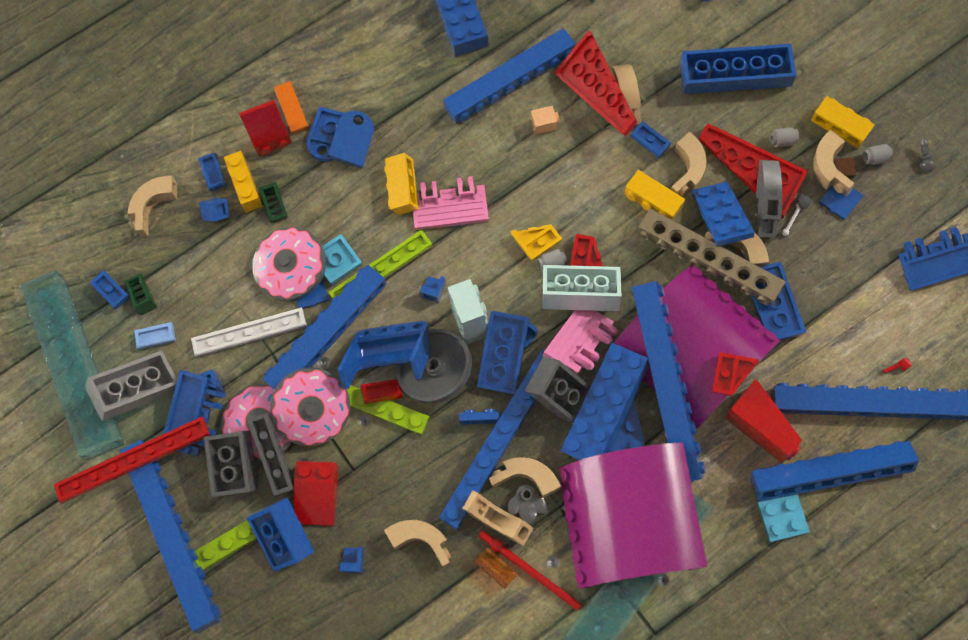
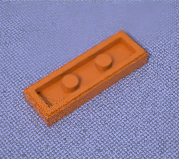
(291, 107)

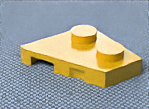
(537, 240)

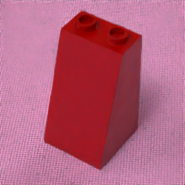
(764, 423)

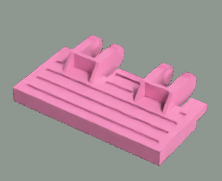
(451, 209)
(579, 338)

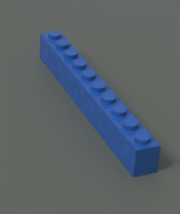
(667, 373)
(871, 402)
(492, 451)
(174, 545)

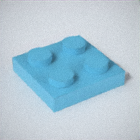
(339, 259)
(783, 518)

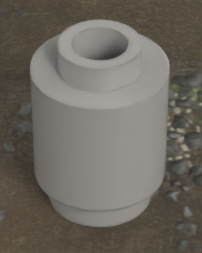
(784, 137)
(877, 154)
(552, 258)

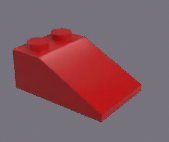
(265, 128)
(315, 492)

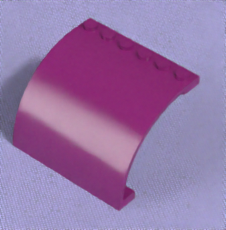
(703, 325)
(631, 514)

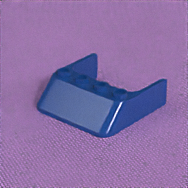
(387, 346)

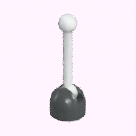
(801, 203)

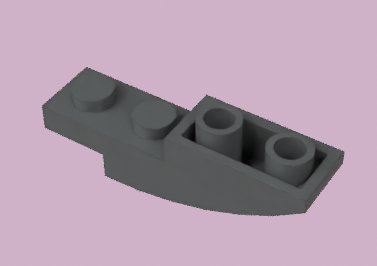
(770, 198)

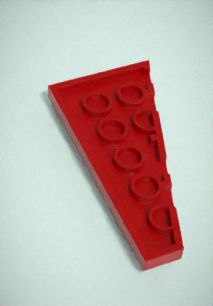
(592, 79)
(744, 158)

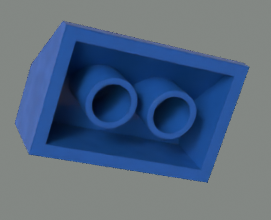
(280, 534)

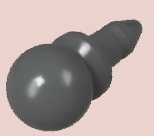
(927, 164)

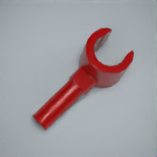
(904, 364)

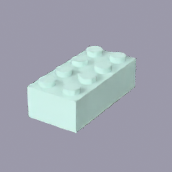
(581, 288)
(468, 311)

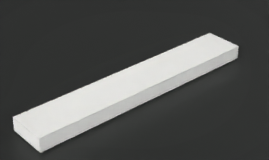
(248, 332)

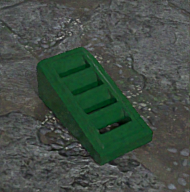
(269, 188)
(145, 304)

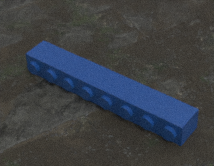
(509, 76)
(329, 325)
(834, 470)

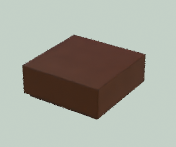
(846, 166)

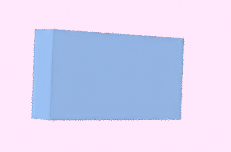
(154, 336)

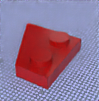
(731, 372)

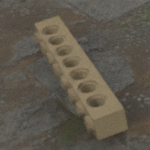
(722, 256)

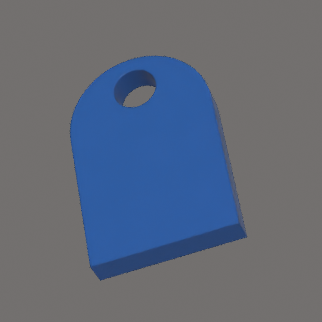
(323, 132)
(351, 140)

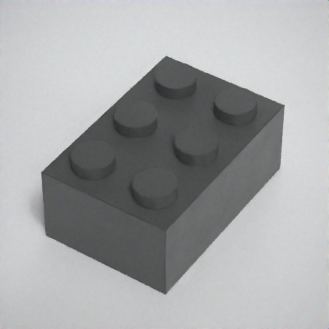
(558, 389)
(230, 463)

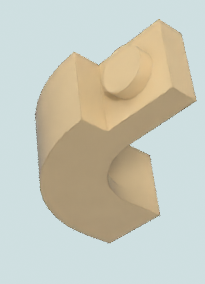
(628, 83)
(695, 158)
(824, 166)
(146, 197)
(752, 249)
(530, 469)
(497, 519)
(416, 530)

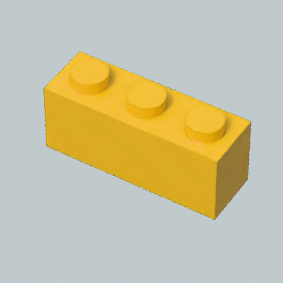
(842, 121)
(243, 181)
(401, 184)
(653, 195)

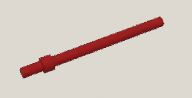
(497, 546)

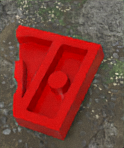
(585, 252)

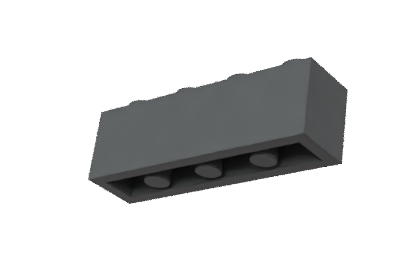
(271, 453)

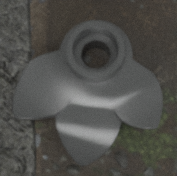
(528, 506)

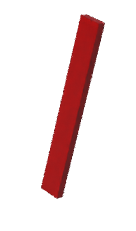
(131, 460)

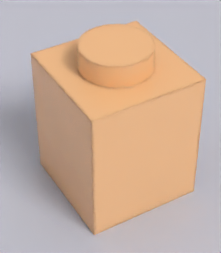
(544, 120)

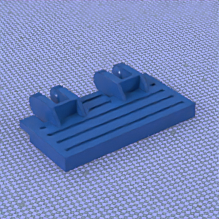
(940, 264)
(188, 401)

